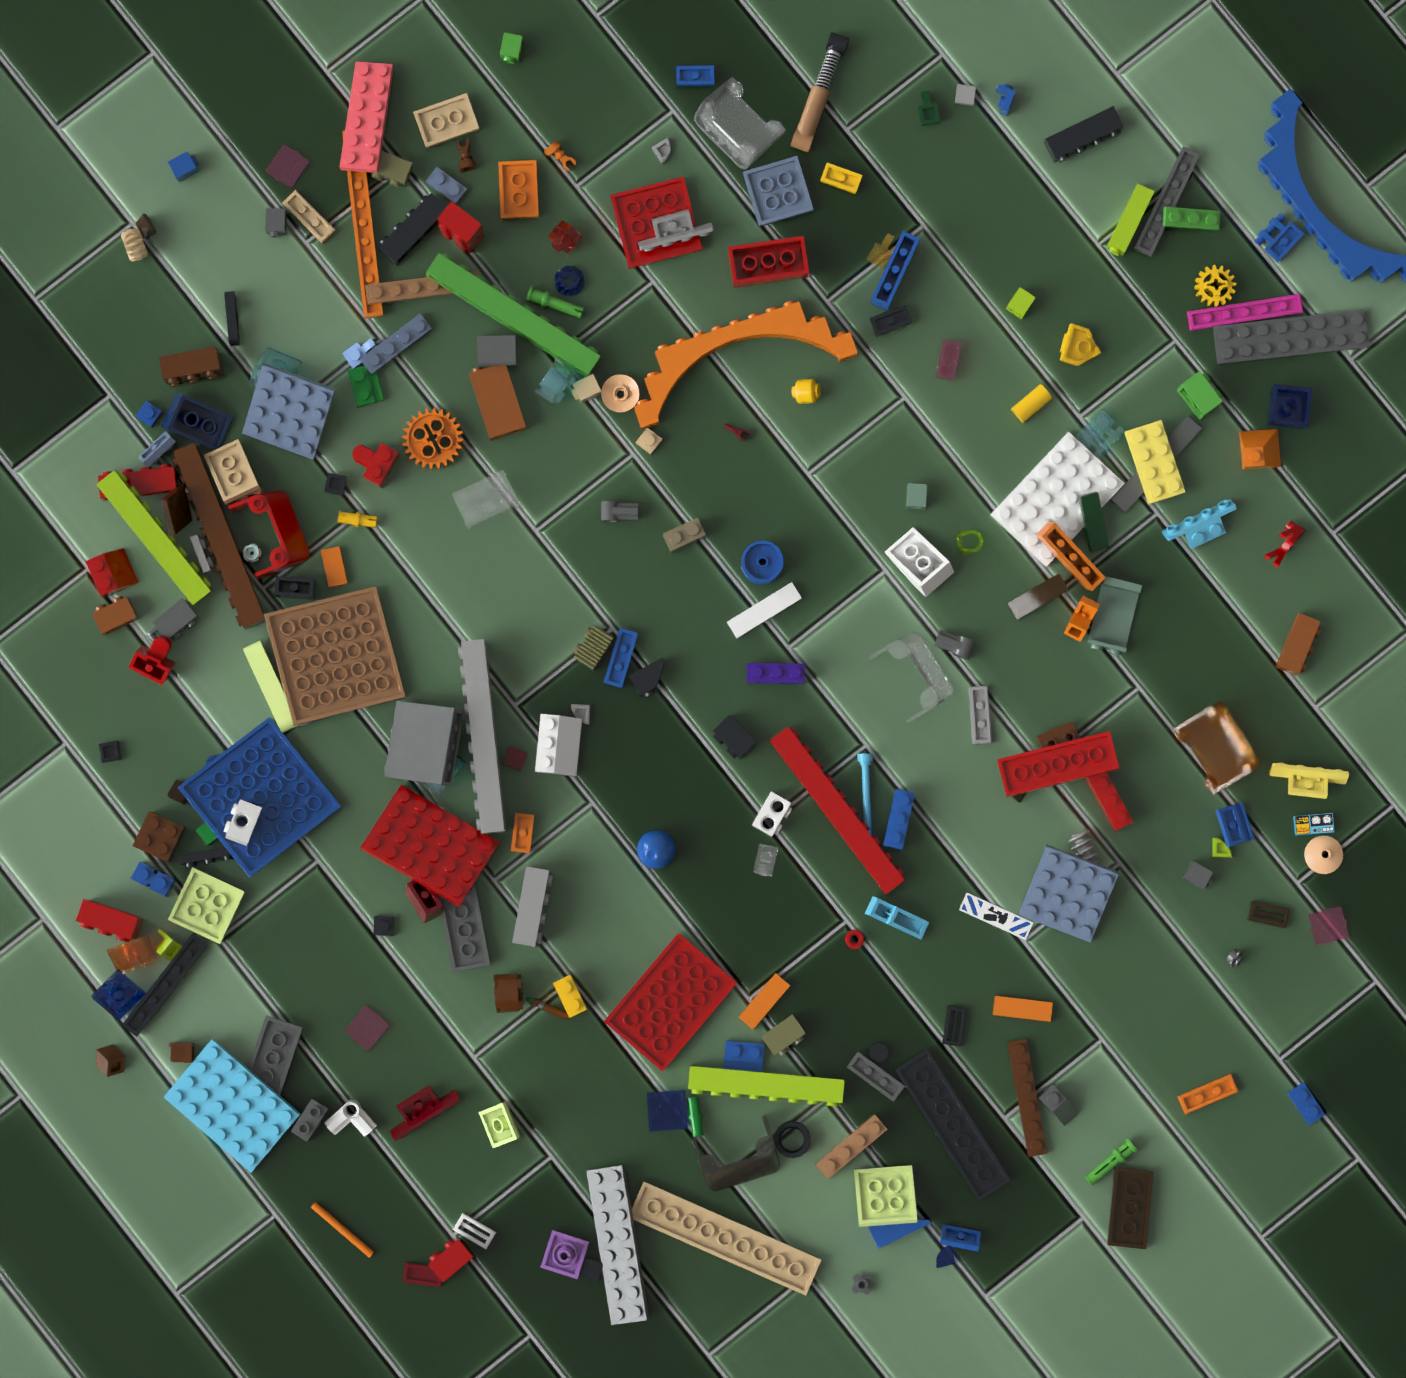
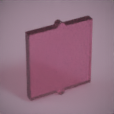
(287, 166)
(1328, 925)
(366, 1028)

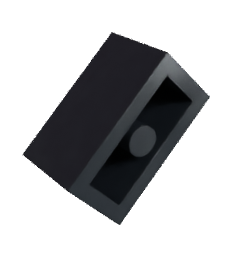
(295, 588)
(734, 737)

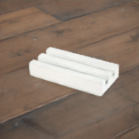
(480, 1225)

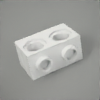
(768, 812)

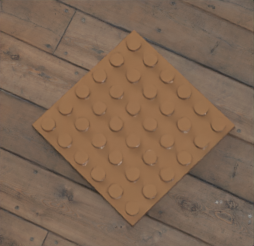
(334, 655)

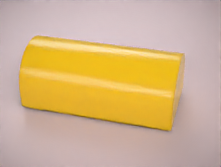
(1031, 403)

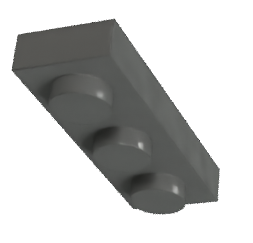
(875, 1076)

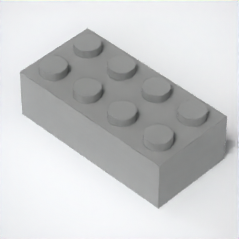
(531, 907)

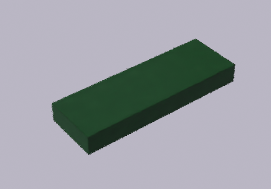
(1093, 521)

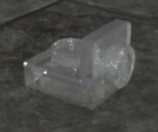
(765, 860)

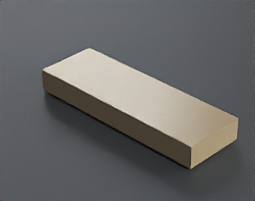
(308, 216)

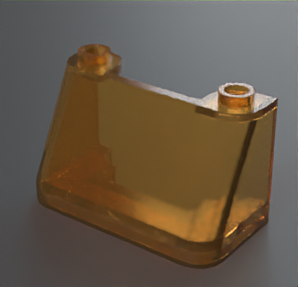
(1218, 746)

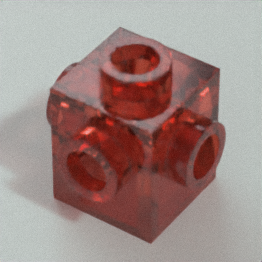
(564, 237)

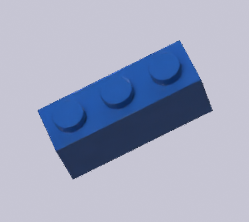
(898, 819)

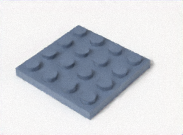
(288, 411)
(1068, 893)

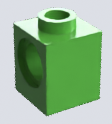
(511, 48)

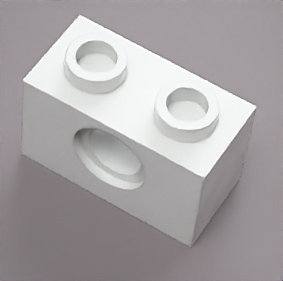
(251, 814)

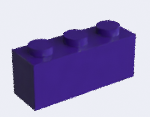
(775, 673)

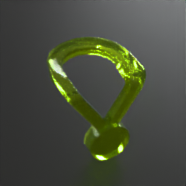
(959, 541)

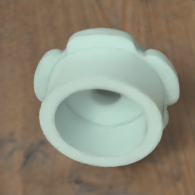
(249, 548)

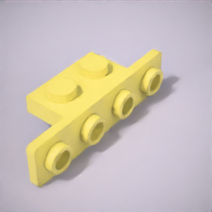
(1308, 780)

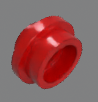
(850, 944)

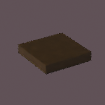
(176, 510)

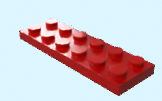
(1058, 764)

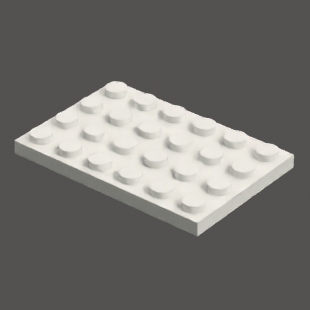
(1052, 495)

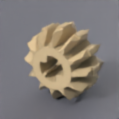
(134, 244)

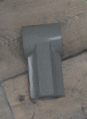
(613, 511)
(957, 645)

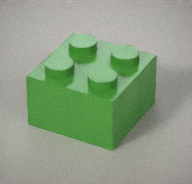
(1200, 395)

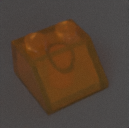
(132, 954)

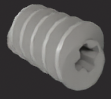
(1083, 847)

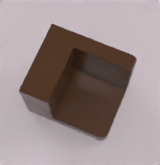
(182, 1052)
(110, 1060)

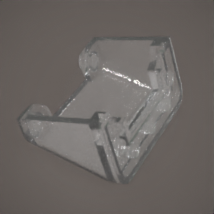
(736, 125)

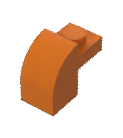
(1081, 618)

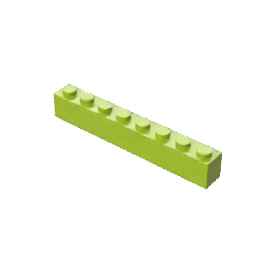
(154, 536)
(766, 1084)

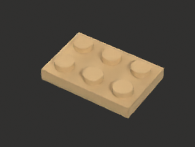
(446, 120)
(231, 471)

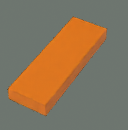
(764, 1001)
(1022, 1008)
(1207, 1094)

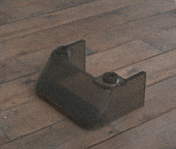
(742, 1171)

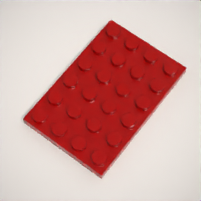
(430, 845)
(670, 1002)

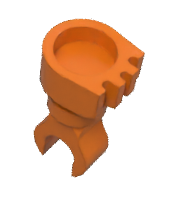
(559, 154)

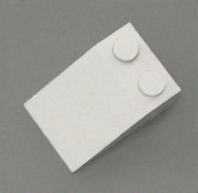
(920, 561)

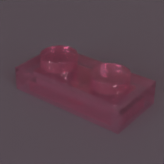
(948, 360)

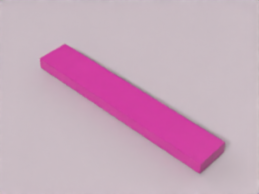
(1245, 312)

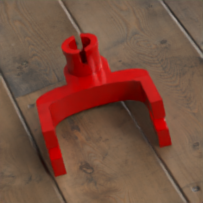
(1295, 532)

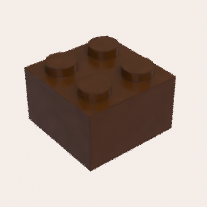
(159, 836)

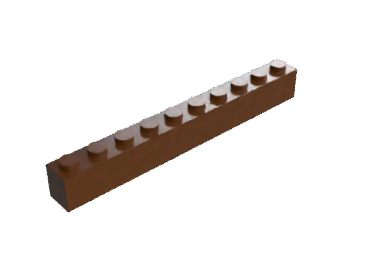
(219, 535)

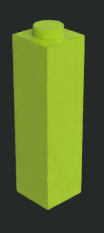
(1129, 220)

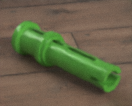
(545, 299)
(1119, 1156)

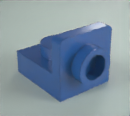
(1005, 102)

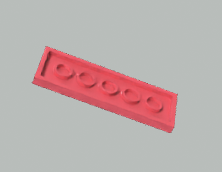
(366, 117)

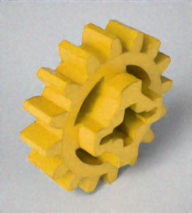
(1223, 285)

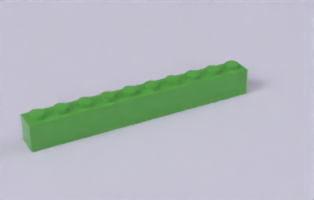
(513, 315)

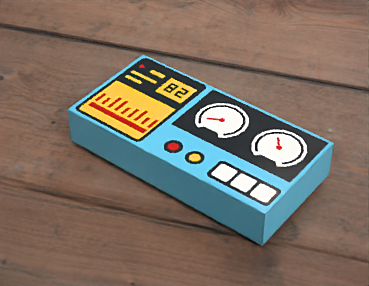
(1313, 824)

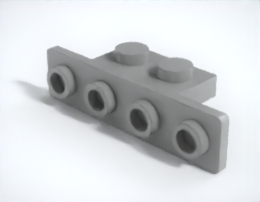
(674, 228)

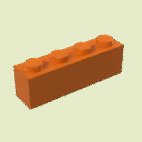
(1070, 556)

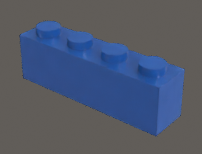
(895, 271)

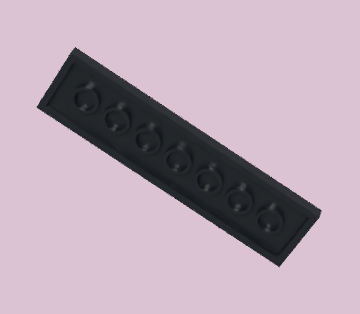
(952, 1125)

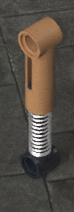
(819, 94)

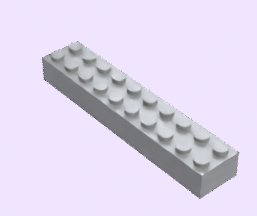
(483, 736)

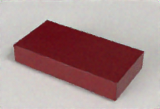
(420, 1275)

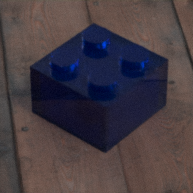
(1289, 406)

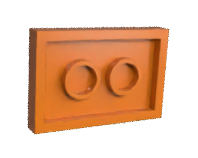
(518, 189)

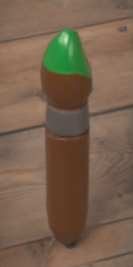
(546, 1007)

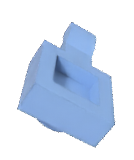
(356, 352)

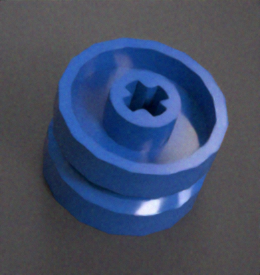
(772, 557)

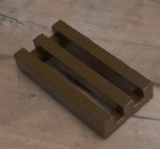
(1252, 911)

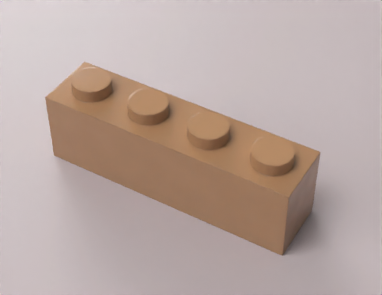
(851, 1146)

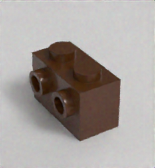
(1058, 735)

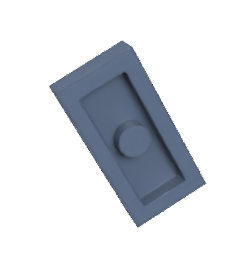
(446, 185)
(156, 449)

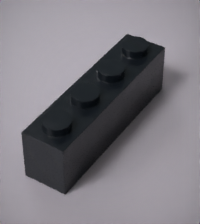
(1084, 134)
(412, 230)

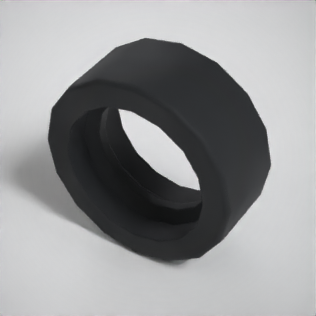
(777, 1139)

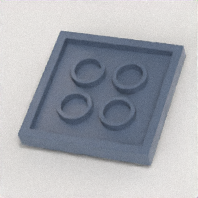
(778, 191)

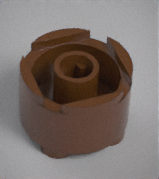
(507, 992)

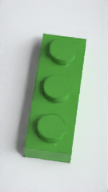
(1191, 218)

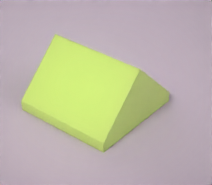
(499, 1124)

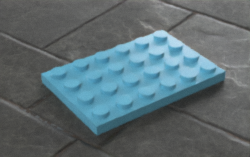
(232, 1105)

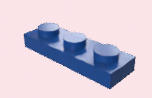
(620, 658)

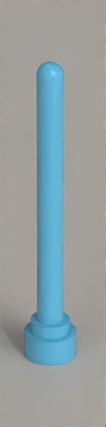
(865, 760)

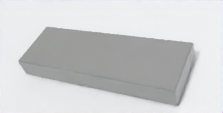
(980, 715)

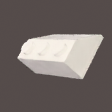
(558, 745)

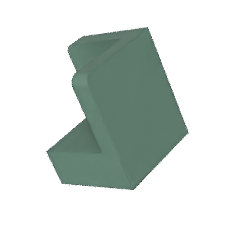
(916, 496)

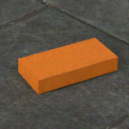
(334, 567)

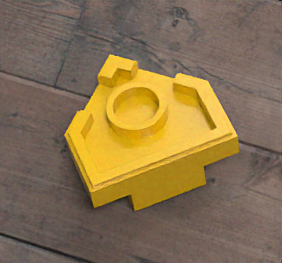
(1078, 346)

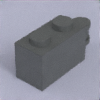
(174, 621)

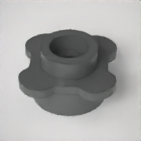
(1235, 958)
(861, 1279)

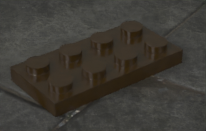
(1130, 1208)

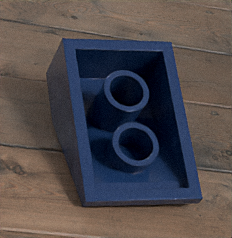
(196, 421)

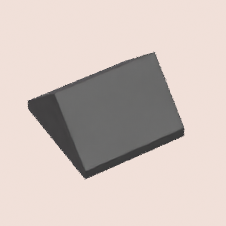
(497, 350)

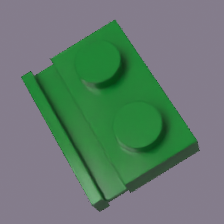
(365, 386)

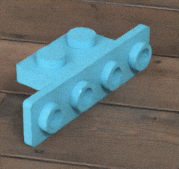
(1202, 526)

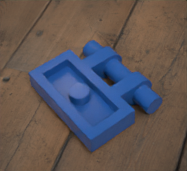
(1283, 241)

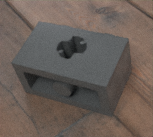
(310, 1119)

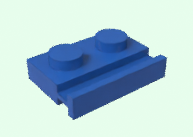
(1234, 824)
(743, 1056)

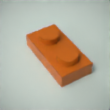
(522, 833)

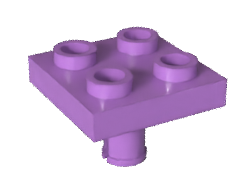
(564, 1254)

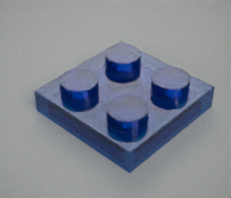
(118, 994)
(667, 1110)

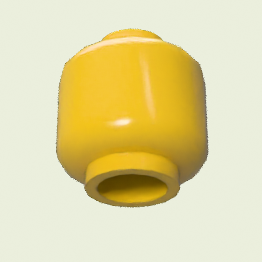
(806, 391)

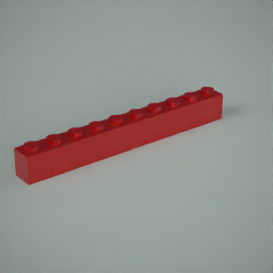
(836, 809)

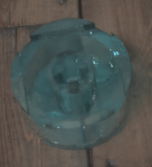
(555, 382)

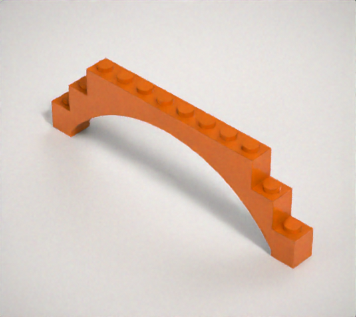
(781, 322)

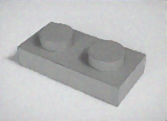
(200, 546)

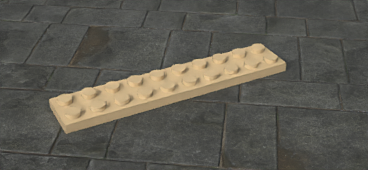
(725, 1238)

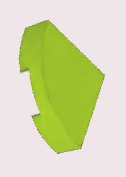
(1220, 849)

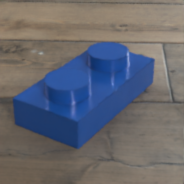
(695, 75)
(1305, 1103)
(960, 1237)

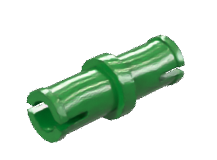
(695, 1116)

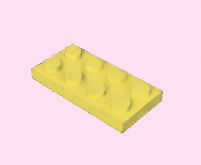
(1154, 462)

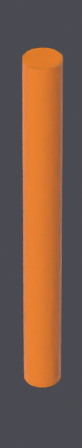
(342, 1229)

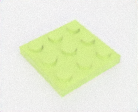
(206, 905)
(885, 1196)

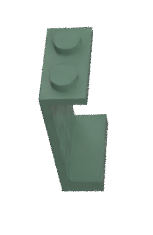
(1114, 616)

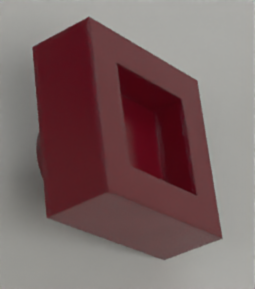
(514, 758)

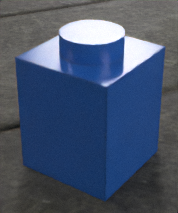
(184, 166)

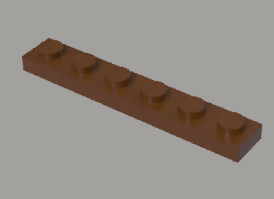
(1027, 1097)

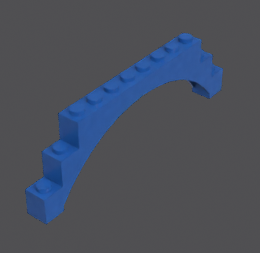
(1284, 174)

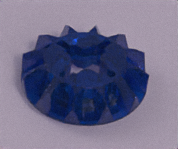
(573, 288)

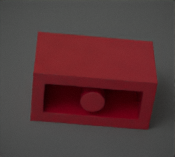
(424, 901)

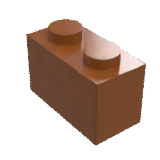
(114, 615)

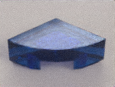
(945, 1257)

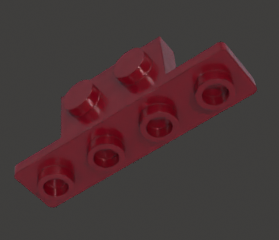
(421, 1108)

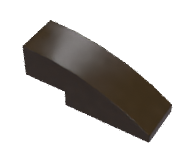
(1038, 596)

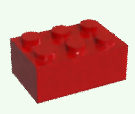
(460, 227)
(109, 920)

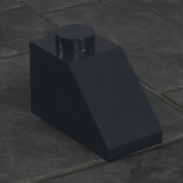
(647, 678)

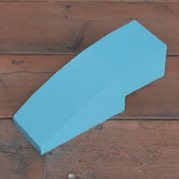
(896, 917)

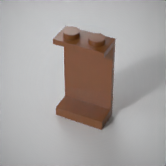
(497, 401)

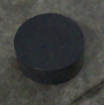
(878, 1052)

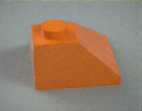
(1260, 449)

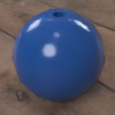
(656, 849)

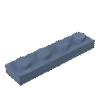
(395, 344)

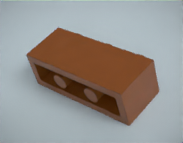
(1298, 644)

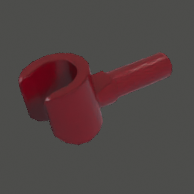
(736, 431)

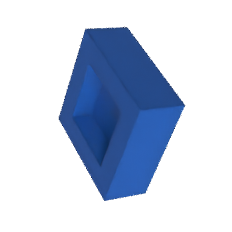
(148, 414)

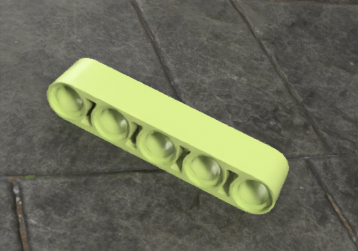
(269, 684)

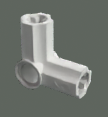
(342, 1117)

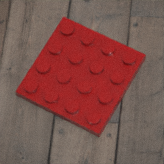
(634, 215)

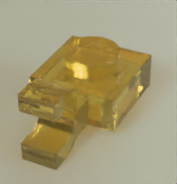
(880, 254)

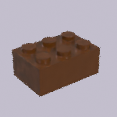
(191, 366)

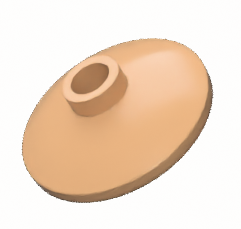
(613, 386)
(1314, 857)

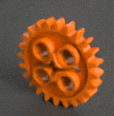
(417, 447)

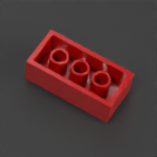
(768, 262)

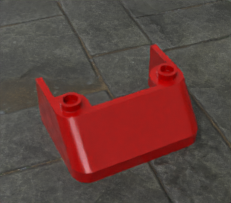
(293, 544)

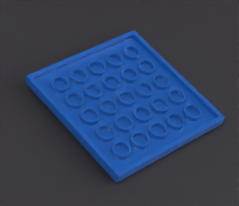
(271, 775)

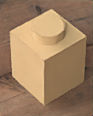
(586, 389)

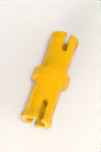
(357, 519)

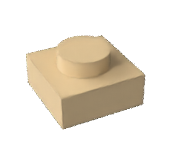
(648, 441)

